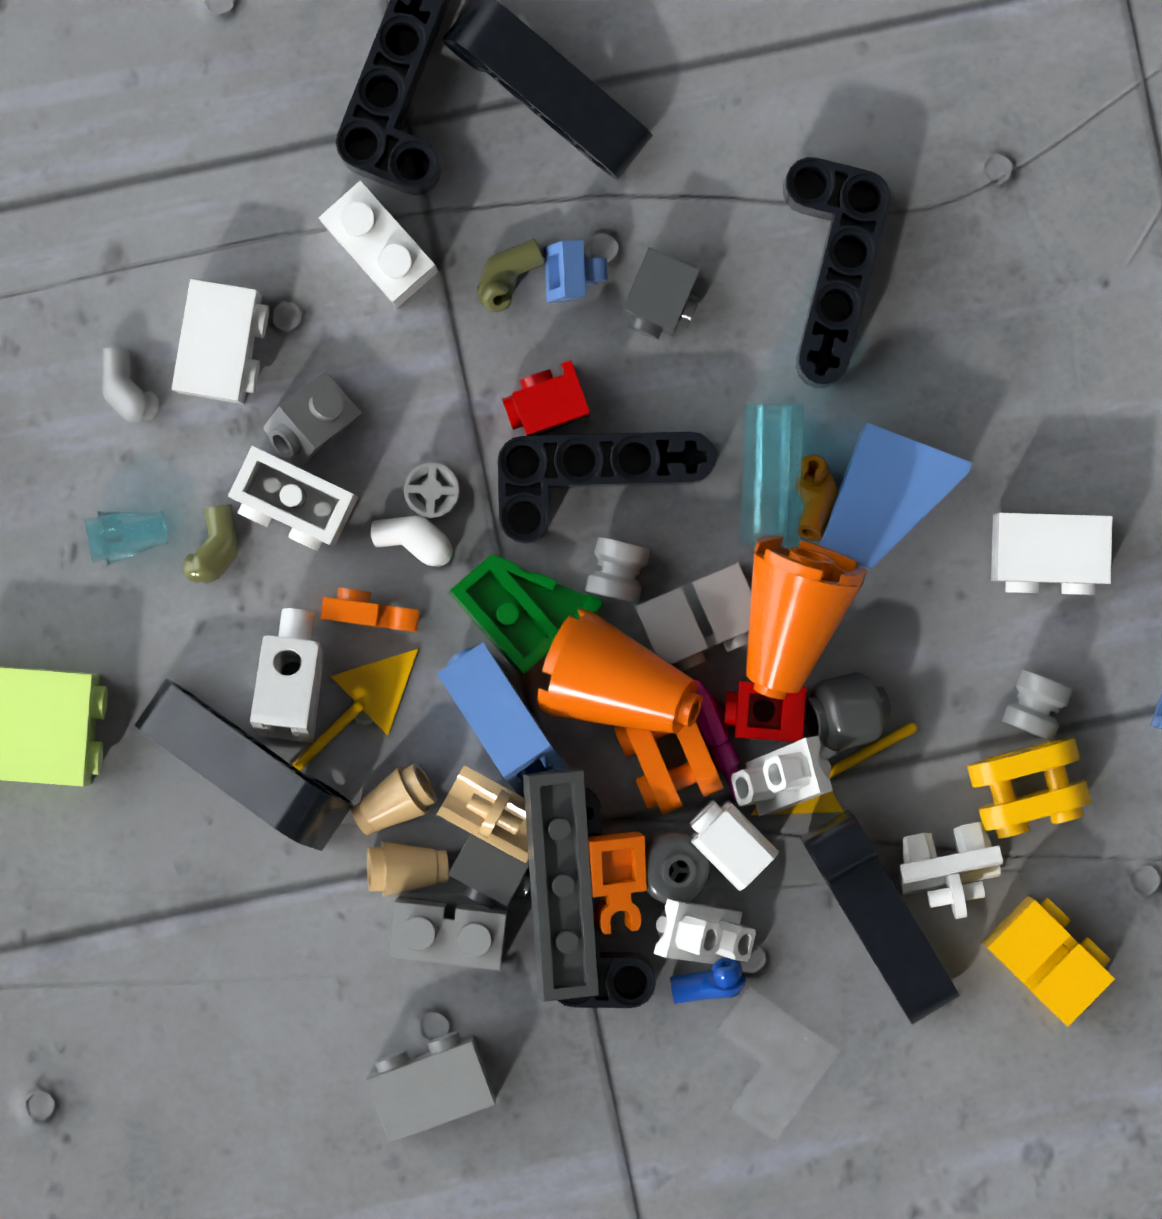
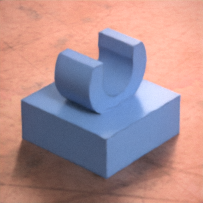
(570, 272)

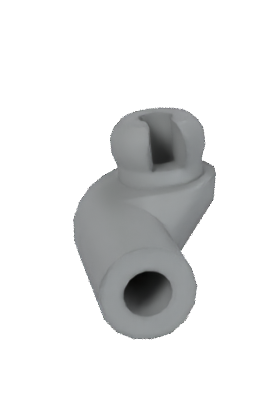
(122, 391)

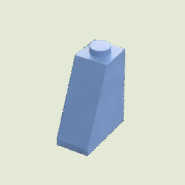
(887, 493)
(499, 716)

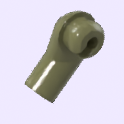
(501, 274)
(217, 551)

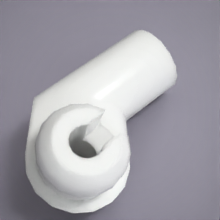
(416, 535)

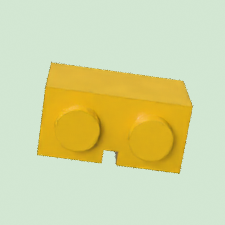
(1049, 960)

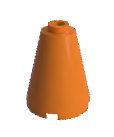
(795, 610)
(614, 680)

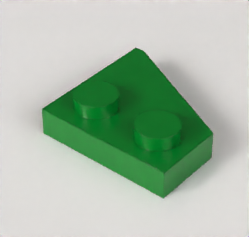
(518, 608)

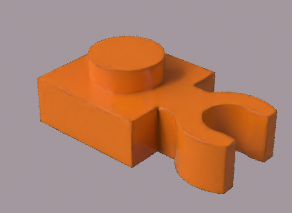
(355, 608)
(616, 872)

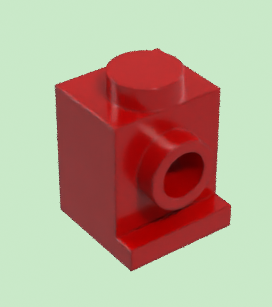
(547, 401)
(784, 725)

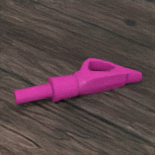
(717, 734)

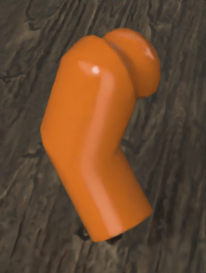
(818, 497)

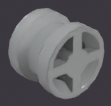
(429, 483)

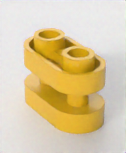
(1011, 813)

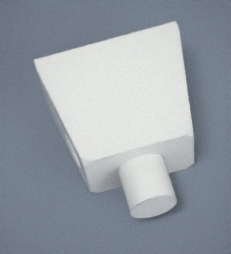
(288, 704)

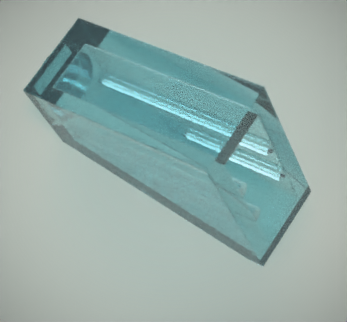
(770, 472)

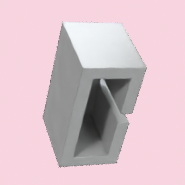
(698, 617)
(469, 940)
(431, 1087)

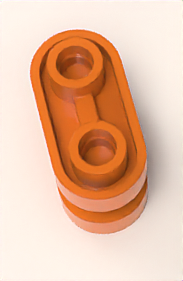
(658, 784)

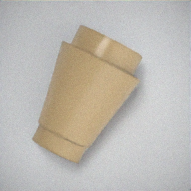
(395, 800)
(404, 868)

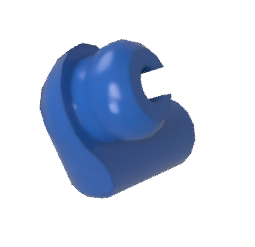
(723, 981)

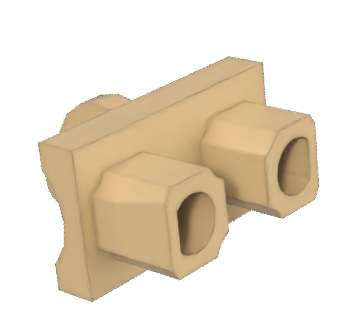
(488, 812)

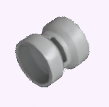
(618, 569)
(1037, 705)

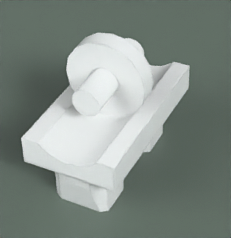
(783, 777)
(973, 862)
(702, 933)

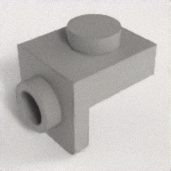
(310, 420)

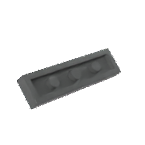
(560, 884)

